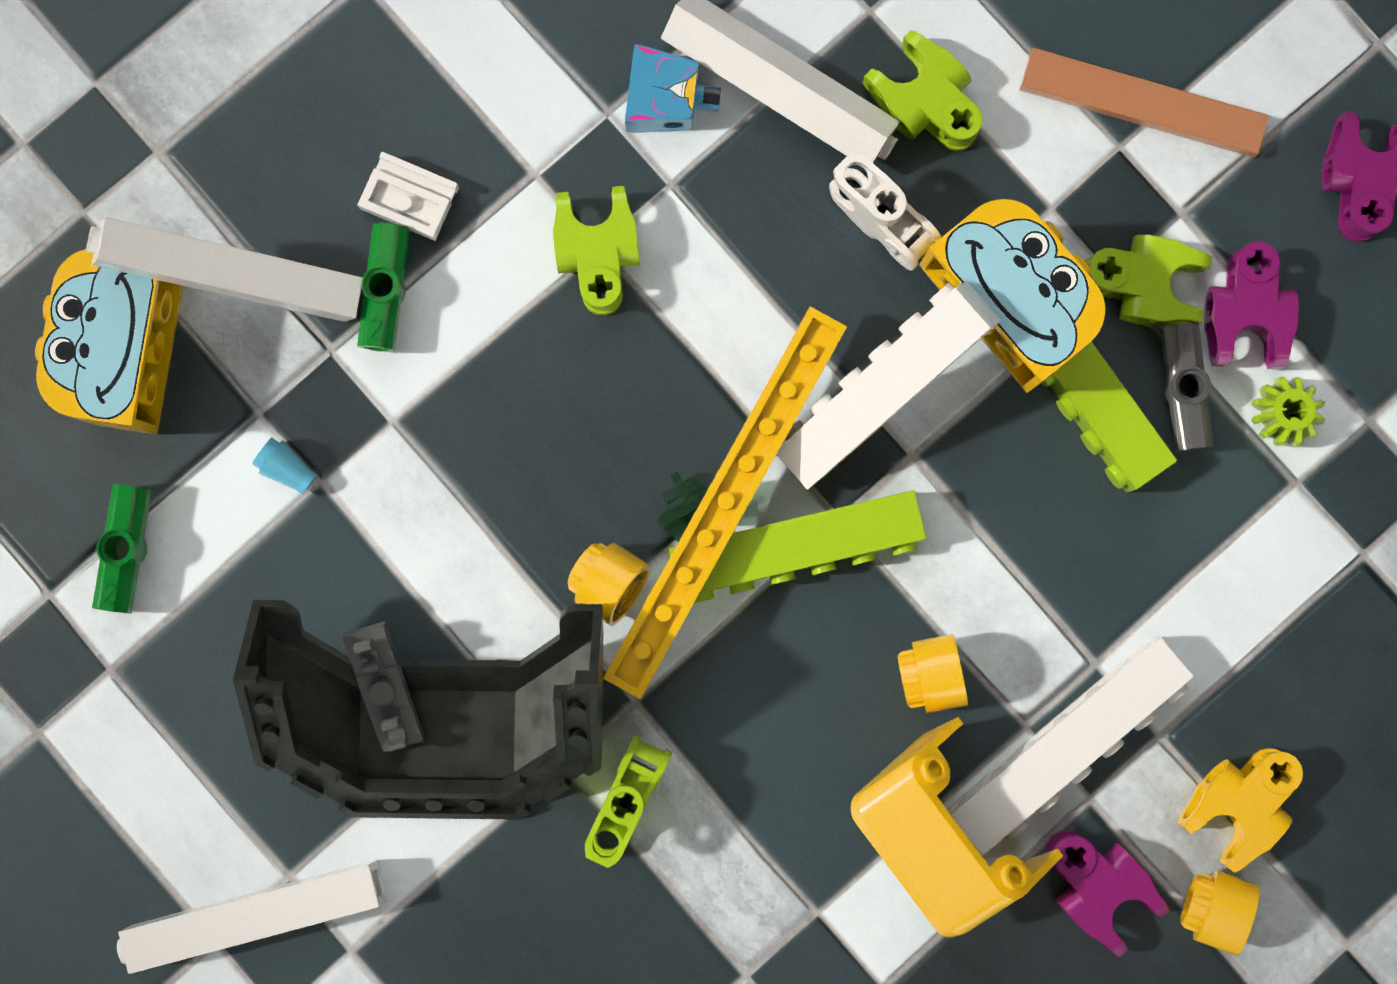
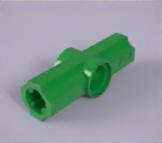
(385, 261)
(117, 577)

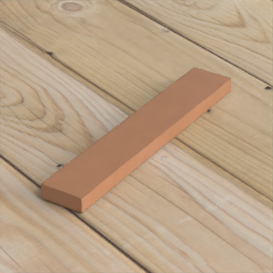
(1144, 102)

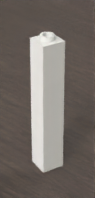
(780, 80)
(223, 269)
(251, 917)

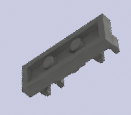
(383, 686)

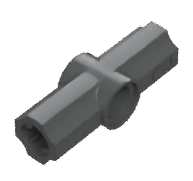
(1185, 360)

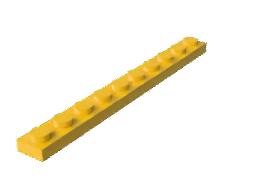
(724, 503)

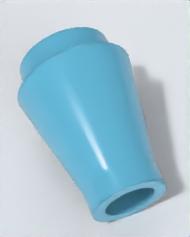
(282, 465)

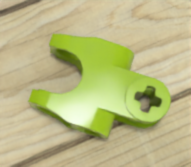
(931, 99)
(596, 250)
(1144, 277)
(632, 779)

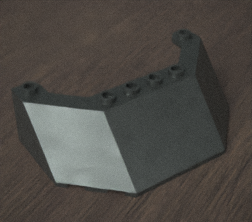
(491, 727)

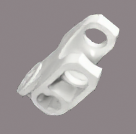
(877, 195)

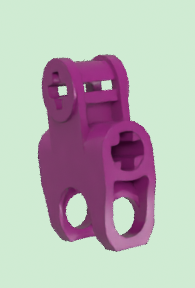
(1362, 177)
(1251, 304)
(1100, 886)

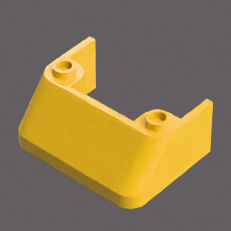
(930, 849)

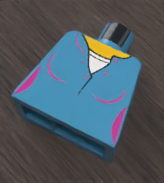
(665, 92)

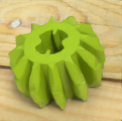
(1303, 413)

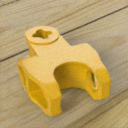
(1251, 802)

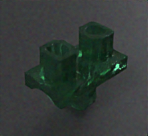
(678, 517)

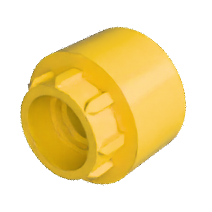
(608, 578)
(933, 674)
(1220, 910)

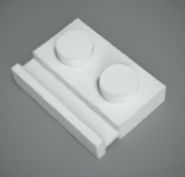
(408, 196)

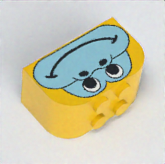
(1028, 280)
(107, 345)

